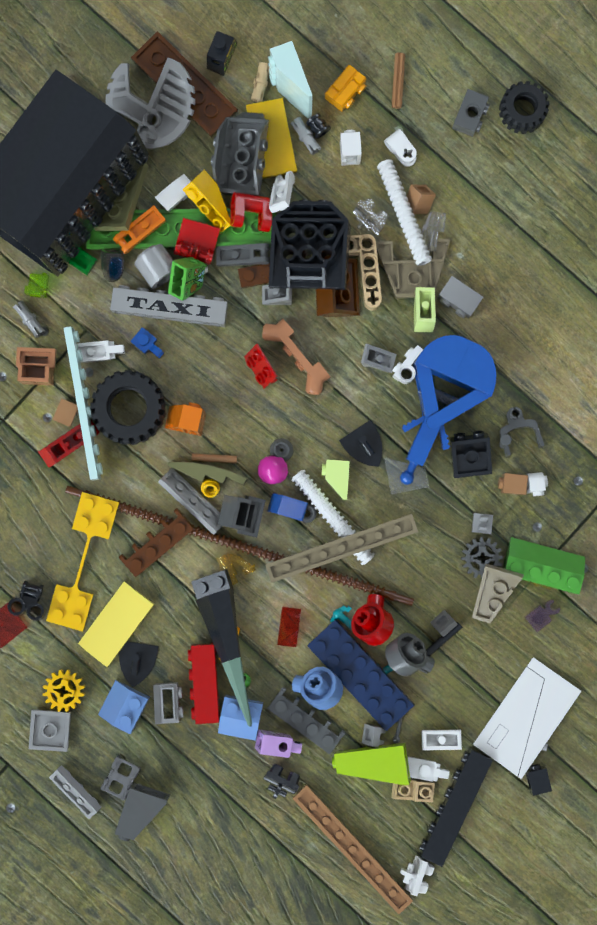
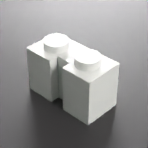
(350, 148)

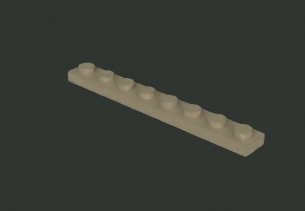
(341, 548)

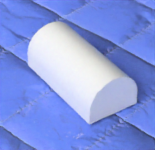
(441, 739)

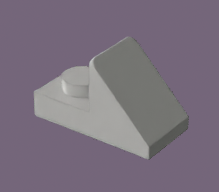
(378, 358)

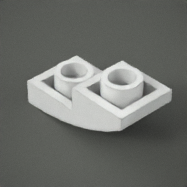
(173, 193)

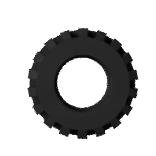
(531, 94)

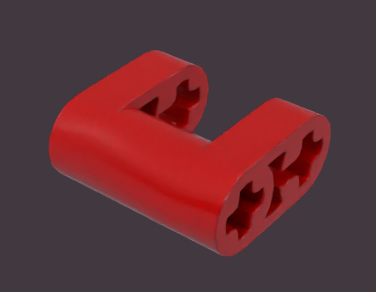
(251, 203)

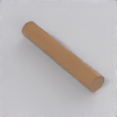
(214, 458)

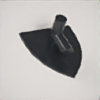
(364, 444)
(137, 661)

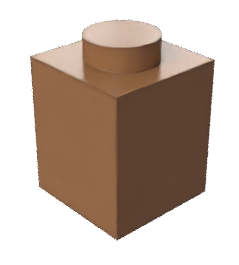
(513, 484)

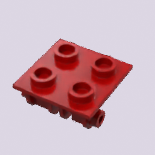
(196, 240)
(260, 366)

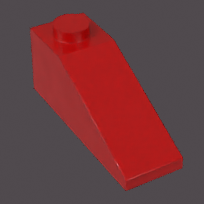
(63, 445)

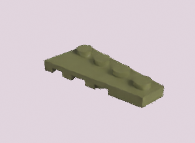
(121, 214)

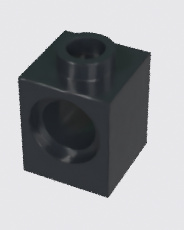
(538, 779)

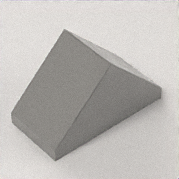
(276, 296)

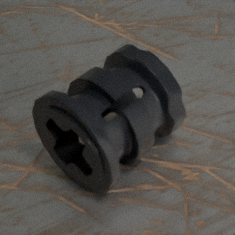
(318, 125)

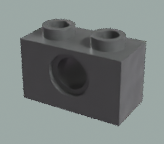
(475, 102)

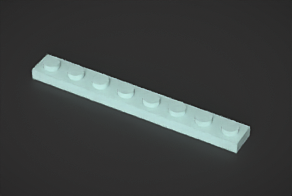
(82, 394)

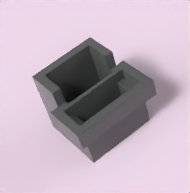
(242, 514)

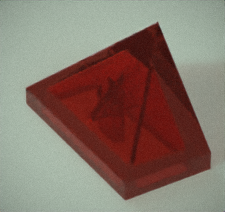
(289, 627)

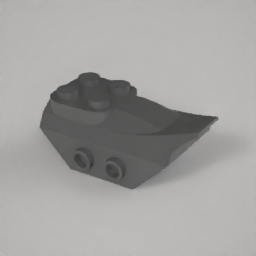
(240, 153)

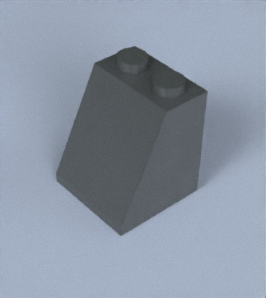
(139, 809)

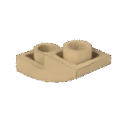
(417, 791)

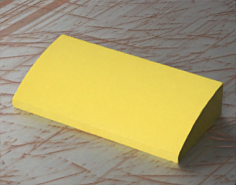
(116, 624)

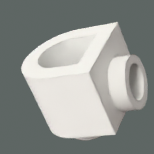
(536, 483)

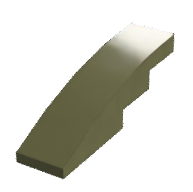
(200, 471)

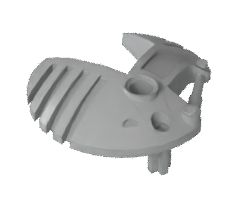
(169, 104)

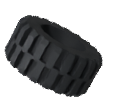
(102, 407)

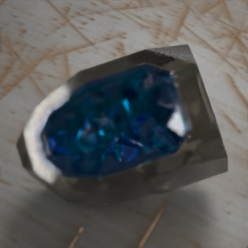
(112, 264)

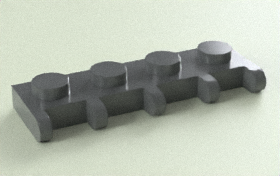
(305, 722)

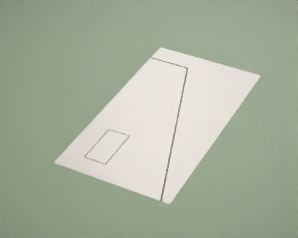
(527, 718)

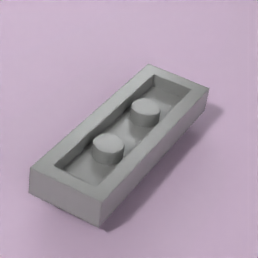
(75, 792)

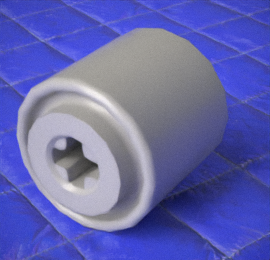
(155, 265)

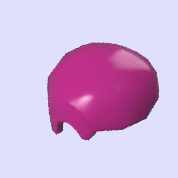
(272, 469)

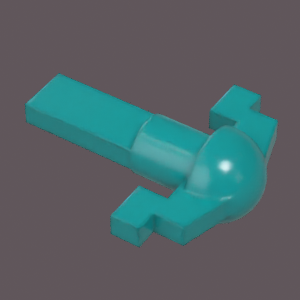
(338, 614)

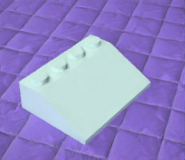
(289, 77)

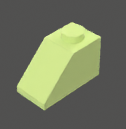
(424, 309)
(337, 476)

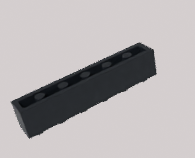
(455, 806)

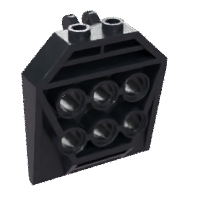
(305, 218)

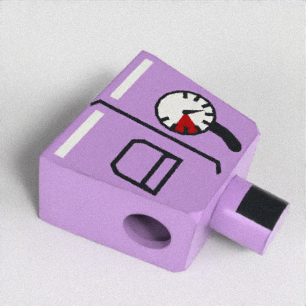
(268, 744)

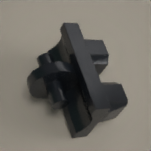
(273, 777)

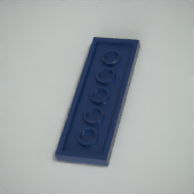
(361, 675)

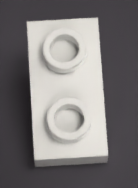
(411, 356)

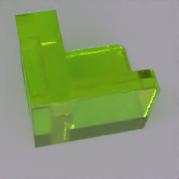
(37, 285)

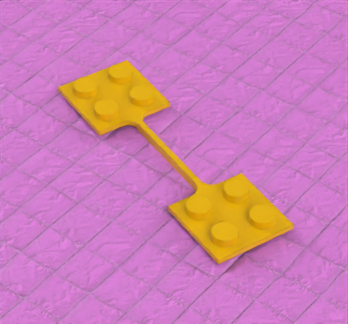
(69, 604)

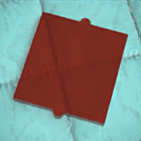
(9, 626)

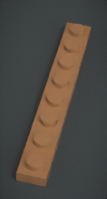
(352, 849)

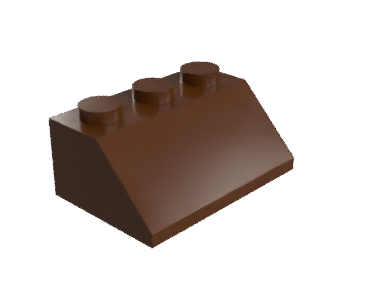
(337, 301)

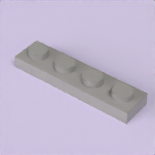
(191, 500)

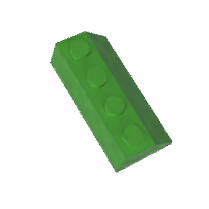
(545, 565)

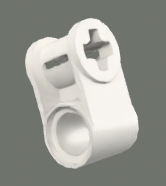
(399, 146)

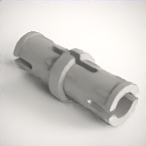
(306, 135)
(29, 319)

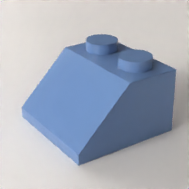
(123, 707)
(233, 721)

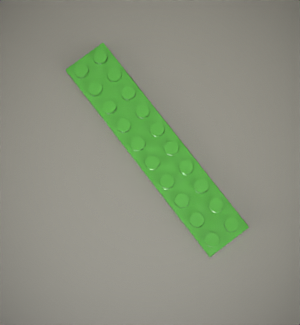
(168, 232)

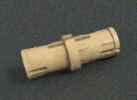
(260, 82)

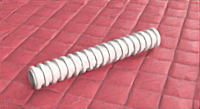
(404, 212)
(328, 511)

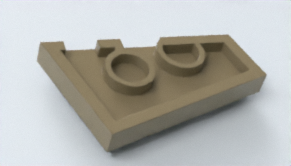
(494, 590)

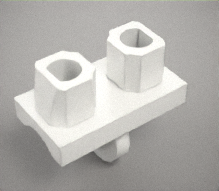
(414, 875)

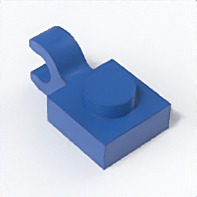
(146, 342)

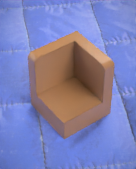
(420, 198)
(65, 412)

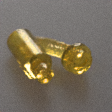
(226, 562)

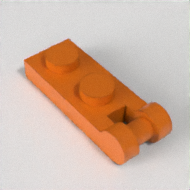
(140, 229)

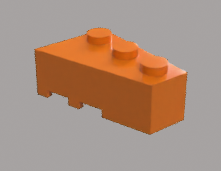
(186, 418)

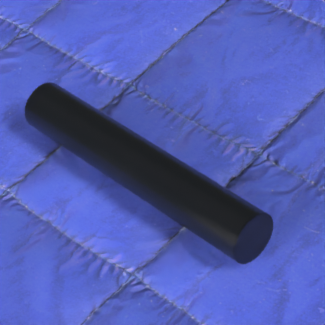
(442, 640)

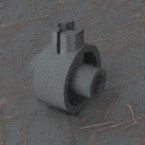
(408, 655)

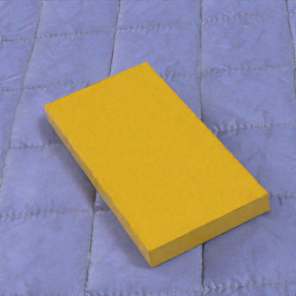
(279, 155)

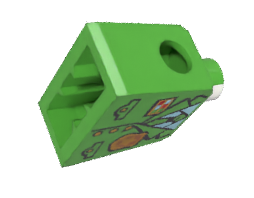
(186, 277)

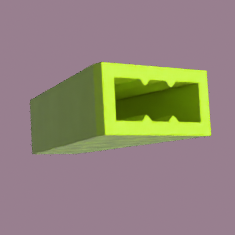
(379, 763)

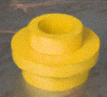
(210, 492)

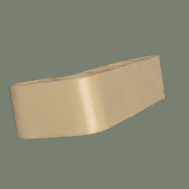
(367, 272)

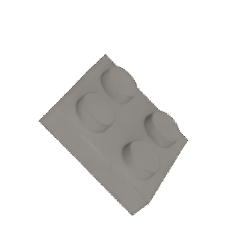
(49, 730)

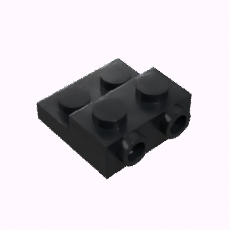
(470, 454)

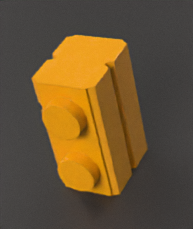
(346, 88)

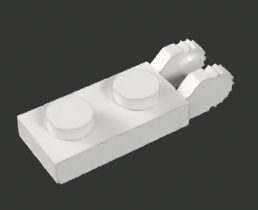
(281, 192)

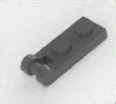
(242, 254)

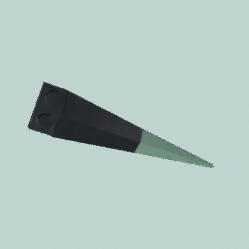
(218, 611)

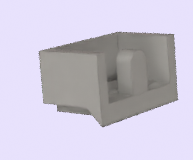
(159, 705)

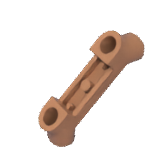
(315, 374)

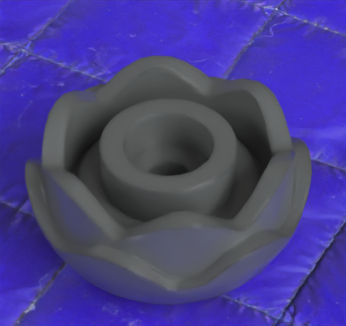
(285, 445)

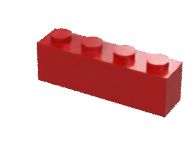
(204, 684)

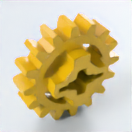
(61, 699)

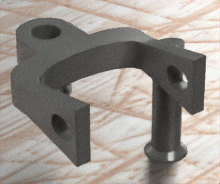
(516, 423)

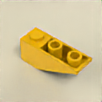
(208, 199)

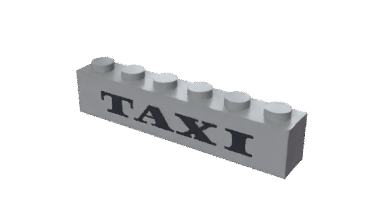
(167, 307)

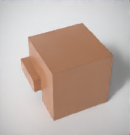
(36, 365)

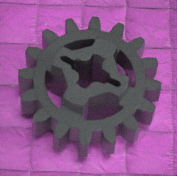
(480, 549)

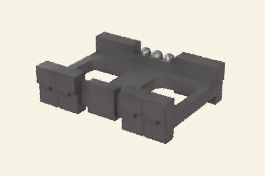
(127, 781)

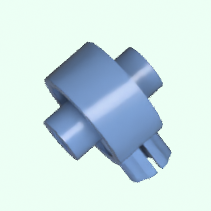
(319, 687)

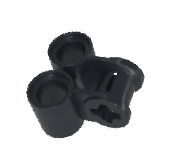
(28, 600)

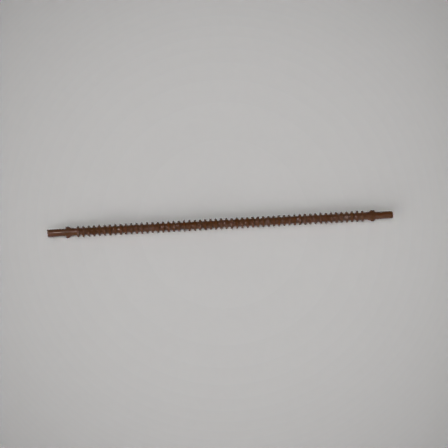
(391, 595)

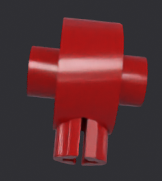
(372, 622)

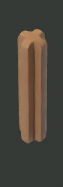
(398, 80)

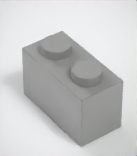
(459, 297)

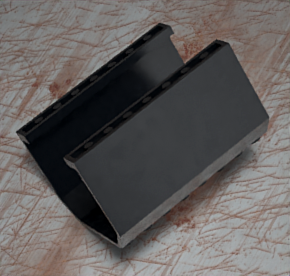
(63, 171)

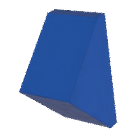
(287, 507)

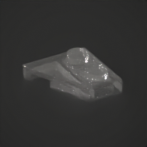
(394, 470)

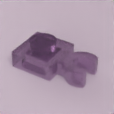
(539, 617)

